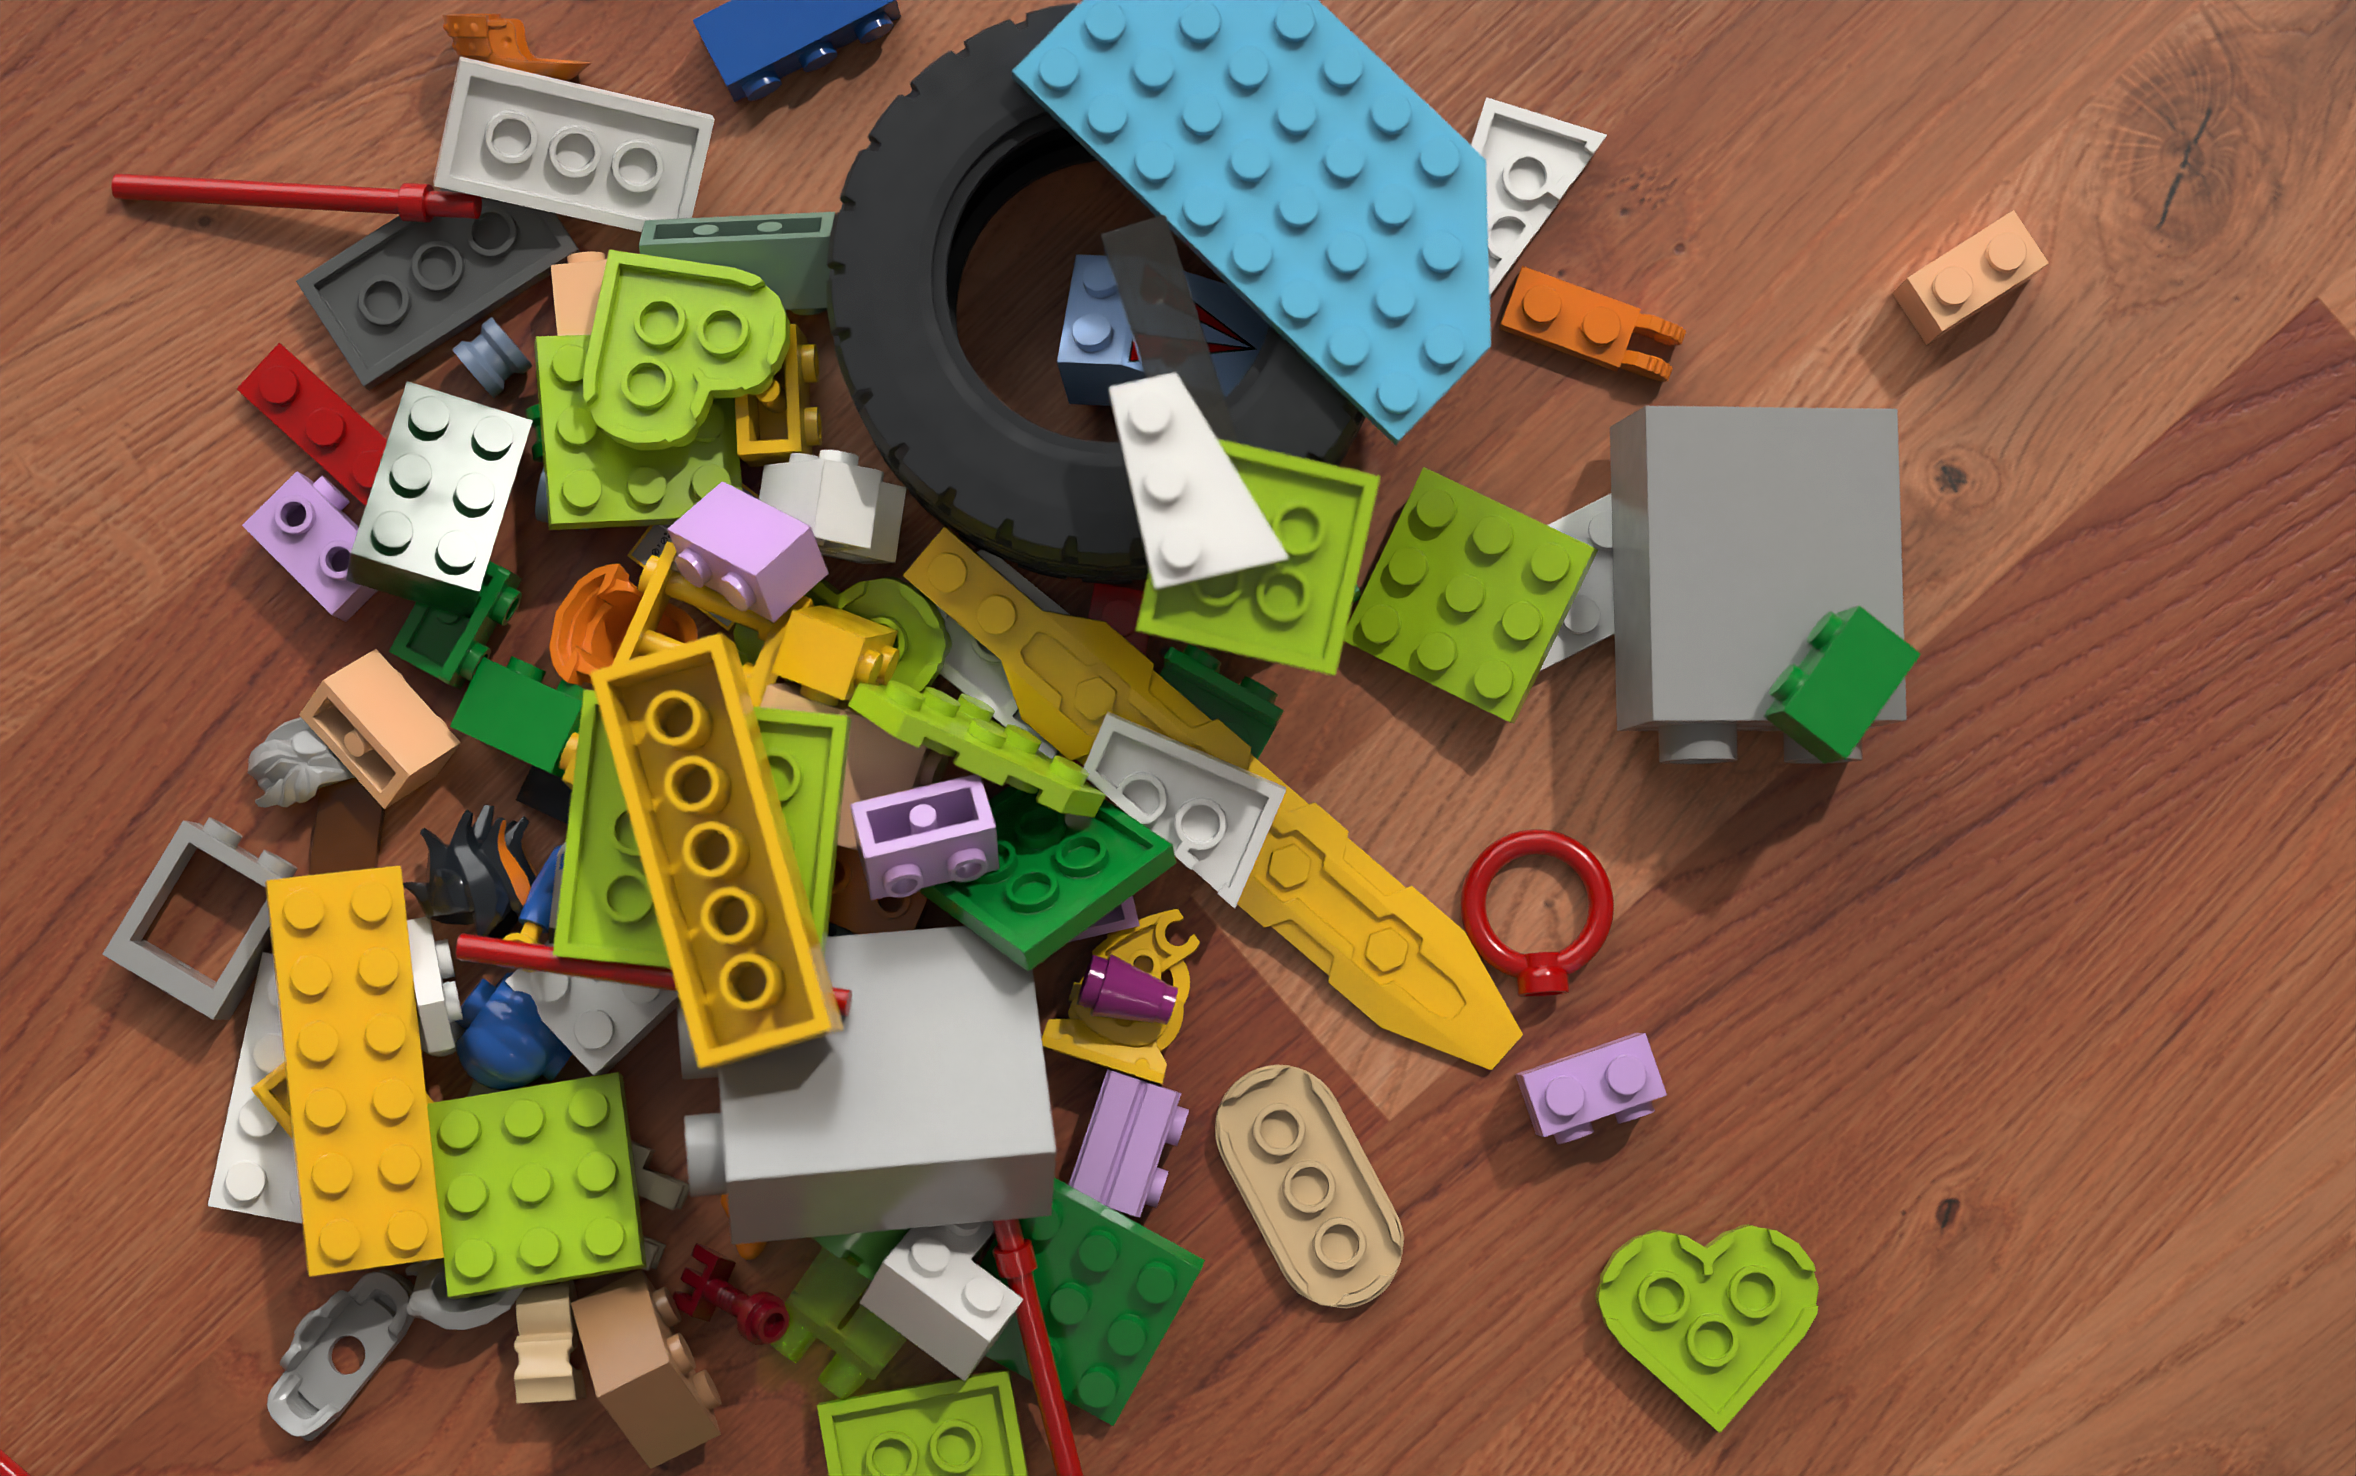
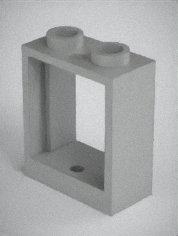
(130, 950)

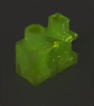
(817, 1310)

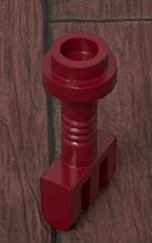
(759, 1317)

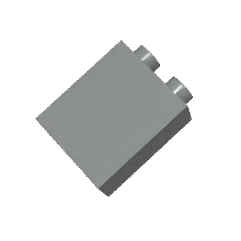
(1731, 552)
(902, 1118)

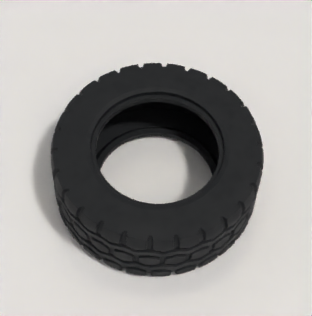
(896, 266)

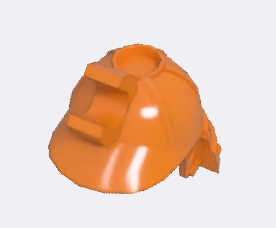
(503, 43)
(596, 619)

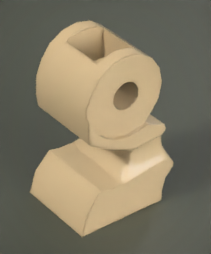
(545, 1344)

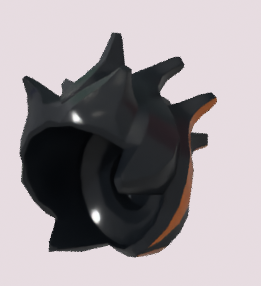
(478, 875)

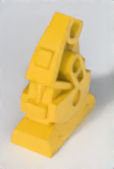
(1122, 1043)

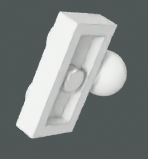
(436, 1000)

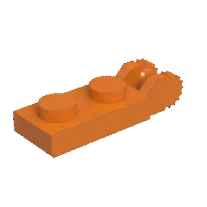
(1586, 324)

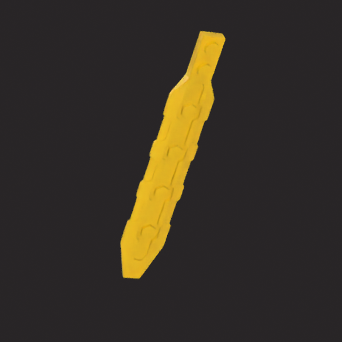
(1310, 881)

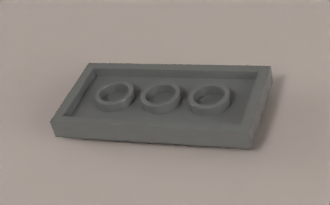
(429, 281)

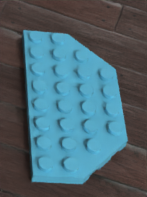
(1292, 178)

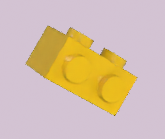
(781, 417)
(834, 652)

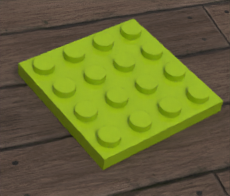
(604, 886)

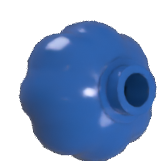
(506, 1038)

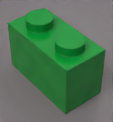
(1840, 683)
(519, 713)

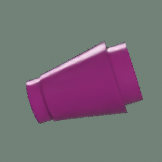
(1125, 992)

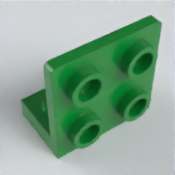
(1242, 707)

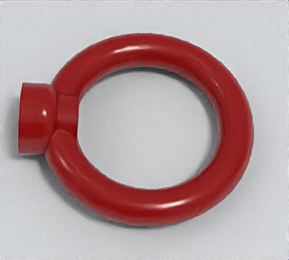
(1537, 972)

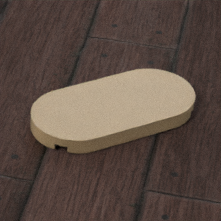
(1309, 1186)

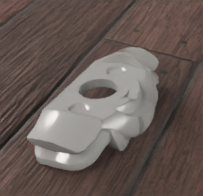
(311, 1388)

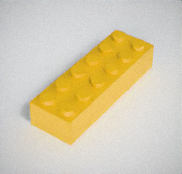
(716, 851)
(354, 1070)

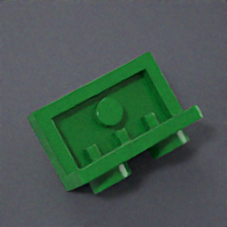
(454, 644)

